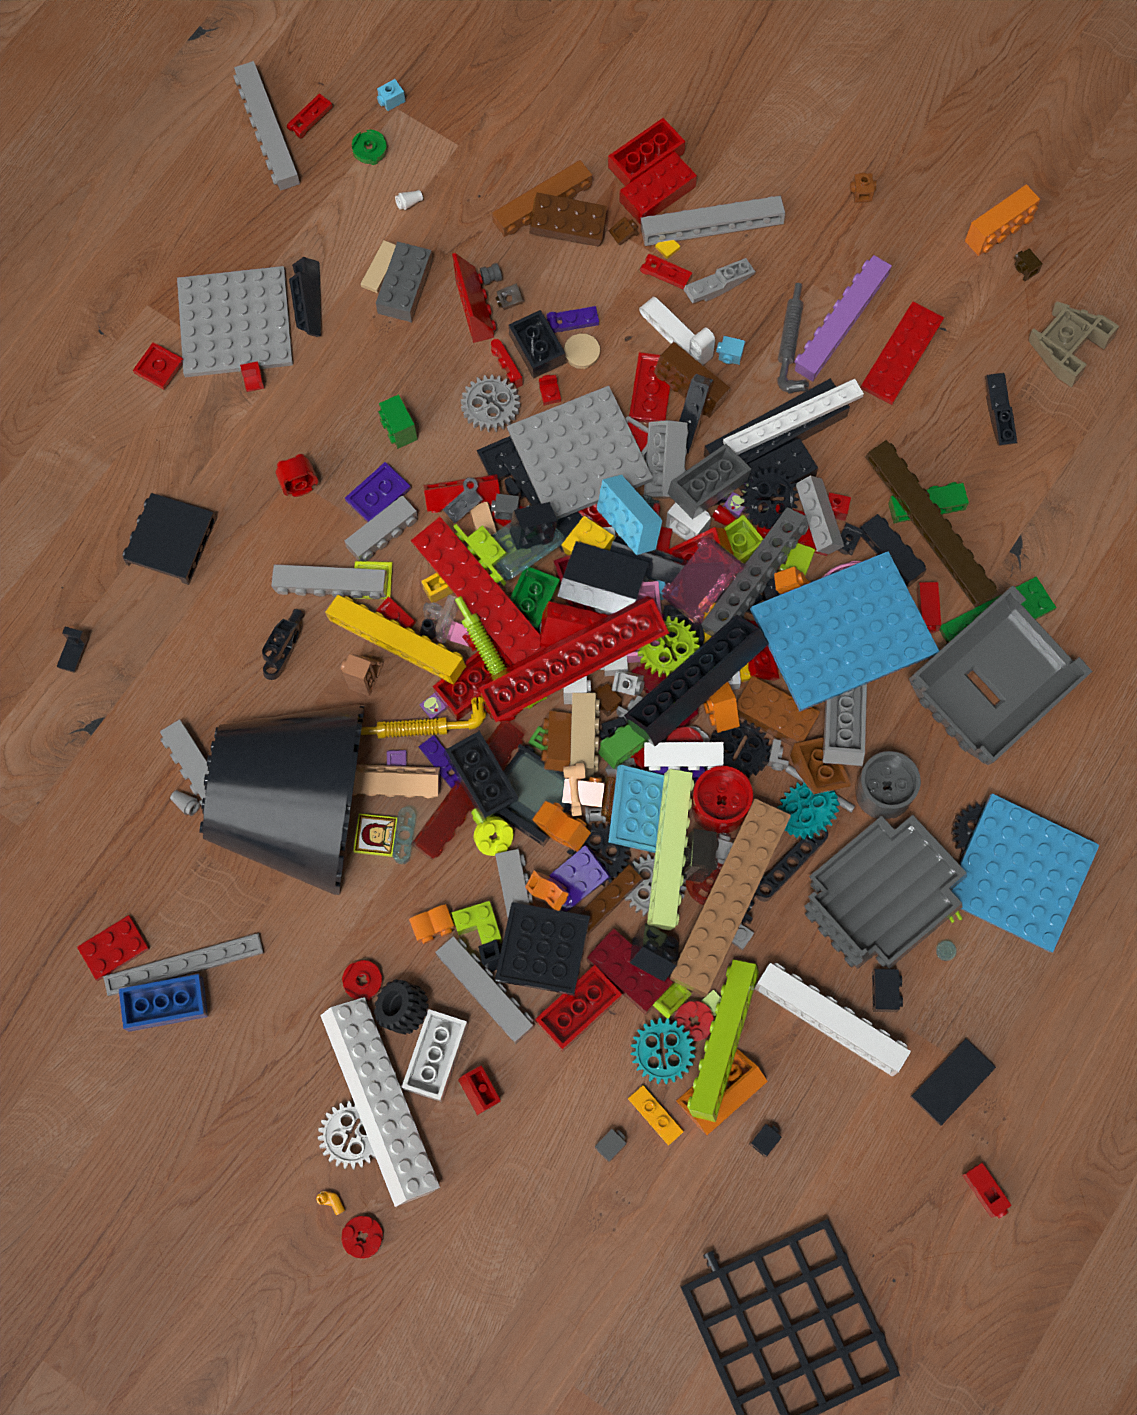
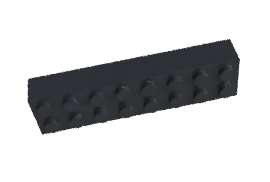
(802, 432)
(696, 680)

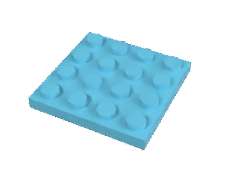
(636, 808)

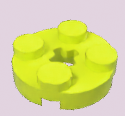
(484, 830)

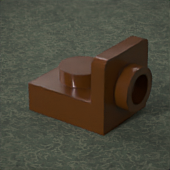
(624, 230)

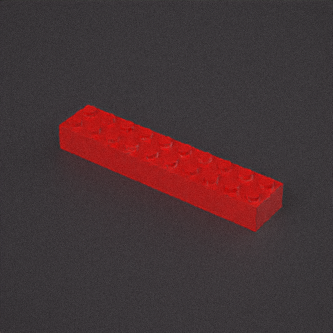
(479, 591)
(572, 658)

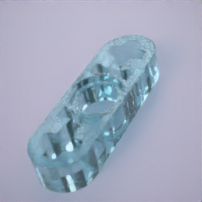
(400, 821)

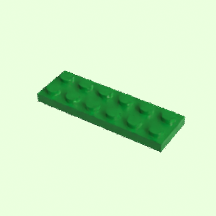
(1037, 604)

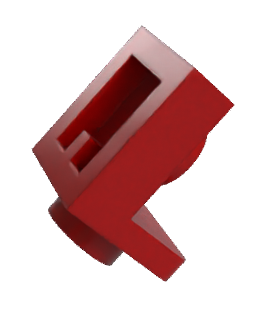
(549, 389)

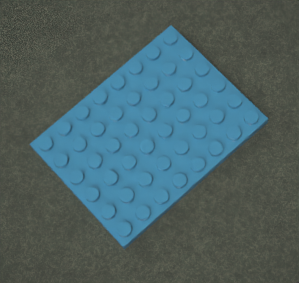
(844, 631)

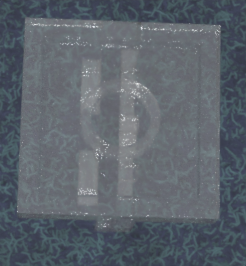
(441, 616)

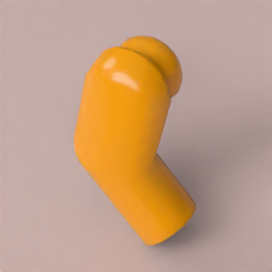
(330, 1199)

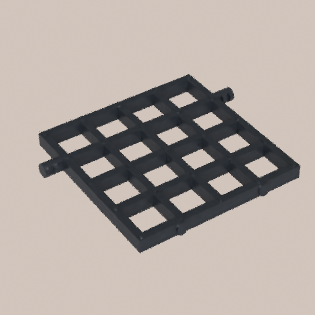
(790, 1330)

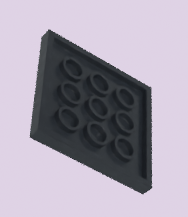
(542, 948)

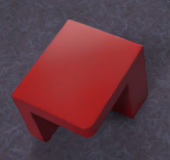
(252, 376)

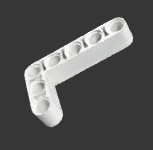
(672, 329)

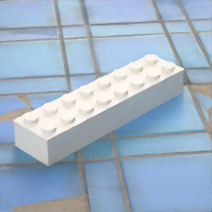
(832, 1019)

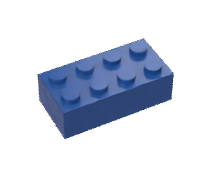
(163, 1003)

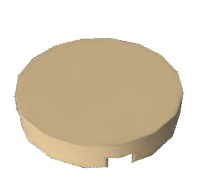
(582, 351)

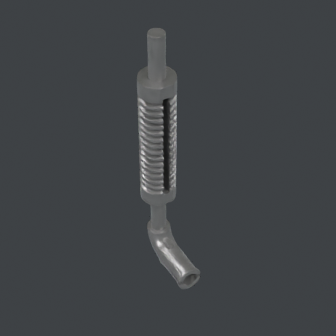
(789, 343)

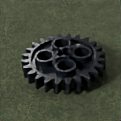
(770, 480)
(756, 757)
(962, 830)
(618, 860)

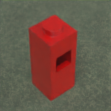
(929, 605)
(987, 1191)

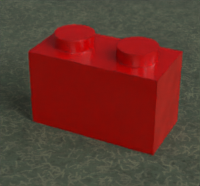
(479, 1090)

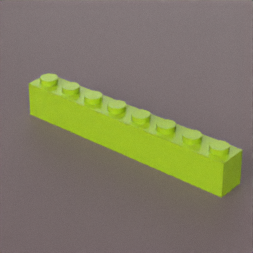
(724, 1040)

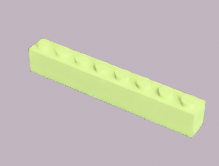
(670, 849)

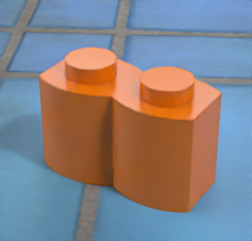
(432, 923)

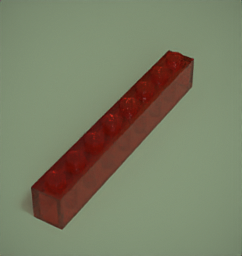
(457, 804)

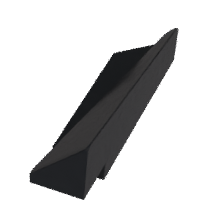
(306, 295)

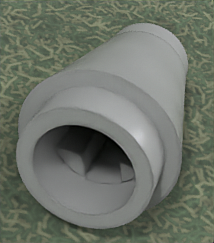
(186, 803)

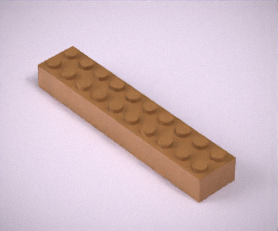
(730, 897)

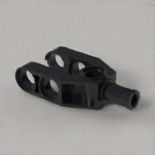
(286, 635)

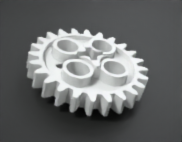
(334, 1127)

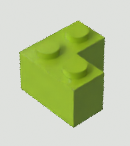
(479, 918)

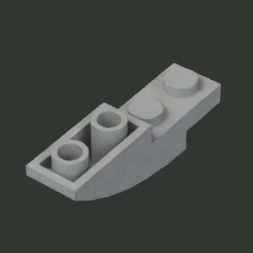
(720, 282)

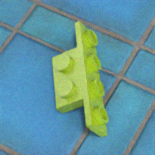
(486, 548)

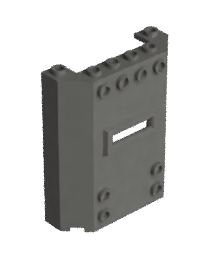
(1014, 662)

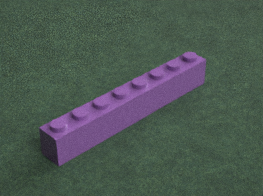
(842, 318)

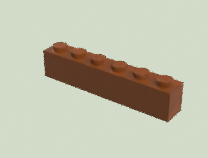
(563, 184)

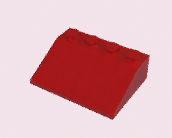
(473, 300)

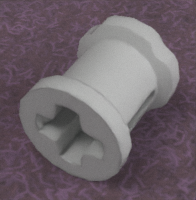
(594, 814)

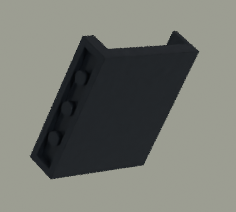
(169, 537)

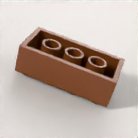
(775, 712)

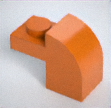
(547, 889)

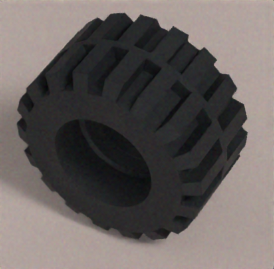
(401, 1006)

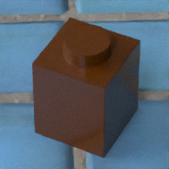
(607, 699)

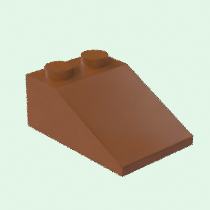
(818, 776)

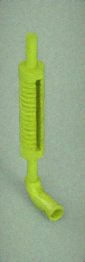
(482, 641)

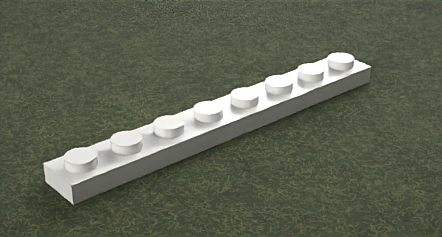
(794, 417)

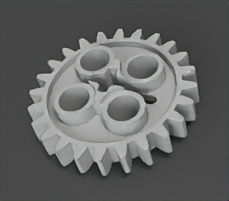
(480, 415)
(645, 885)

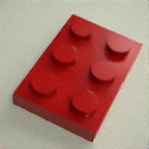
(763, 664)
(113, 948)

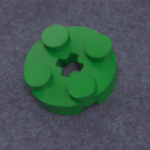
(365, 155)

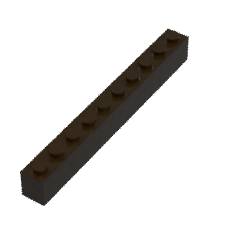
(931, 523)

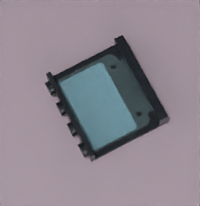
(533, 788)

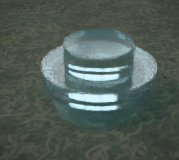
(946, 950)

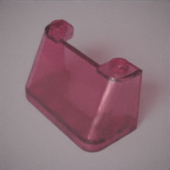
(702, 580)

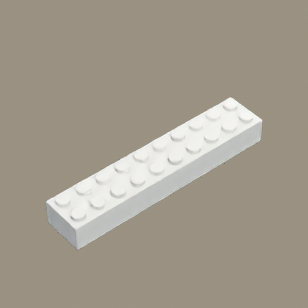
(380, 1101)

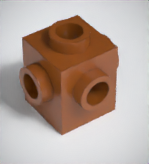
(863, 187)

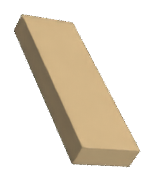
(378, 267)

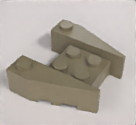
(1066, 336)

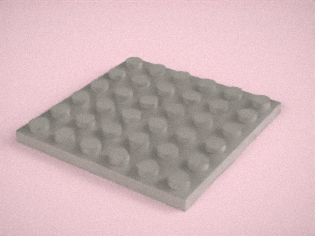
(234, 321)
(576, 448)

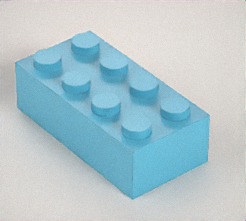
(629, 514)

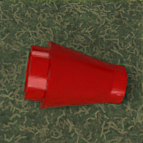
(723, 516)

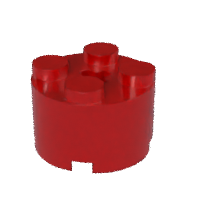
(296, 475)

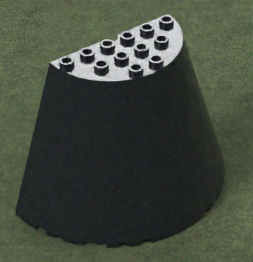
(285, 791)

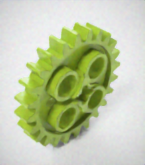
(683, 640)

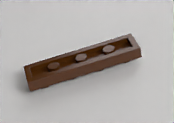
(612, 896)

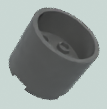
(888, 770)

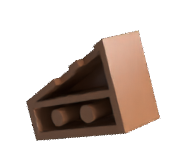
(361, 673)

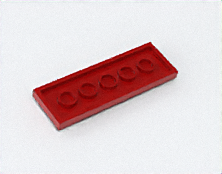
(902, 353)

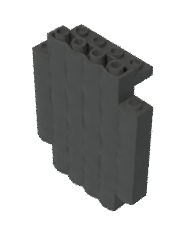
(884, 892)

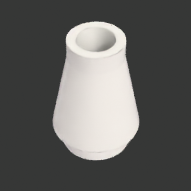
(408, 199)

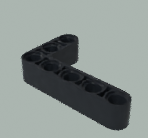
(786, 871)

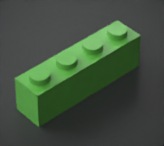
(621, 746)

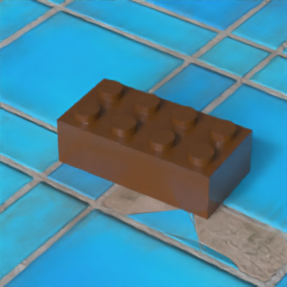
(568, 219)
(679, 368)

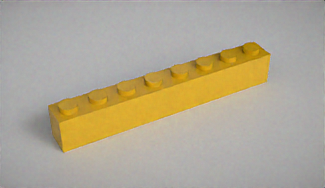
(396, 639)

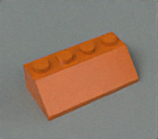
(742, 1083)

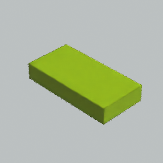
(672, 999)

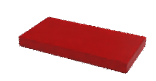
(649, 393)

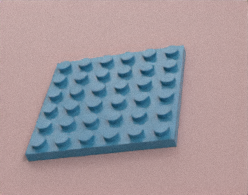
(1023, 872)

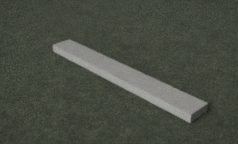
(185, 964)

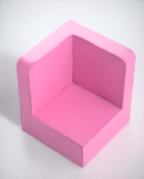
(456, 632)

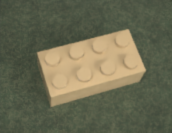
(583, 731)

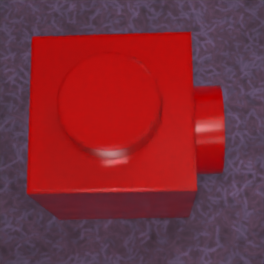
(839, 505)

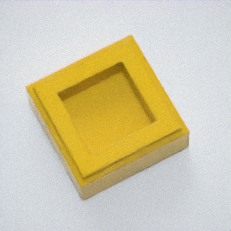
(667, 248)

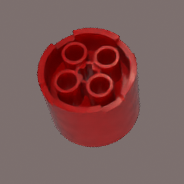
(721, 784)

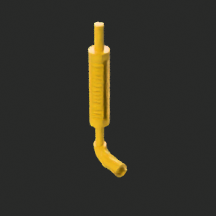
(428, 727)

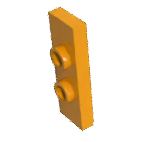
(655, 1115)

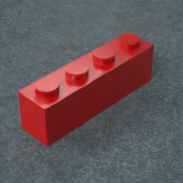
(441, 494)

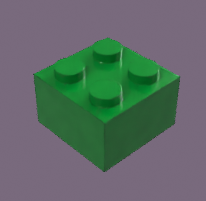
(397, 422)

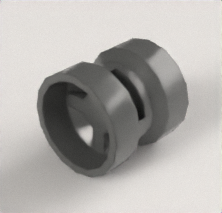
(490, 273)

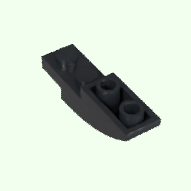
(1000, 410)

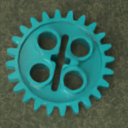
(807, 806)
(681, 1049)

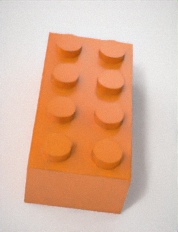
(1002, 220)

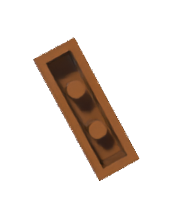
(556, 740)

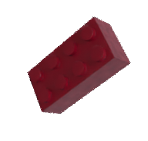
(638, 986)

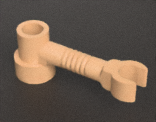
(573, 773)

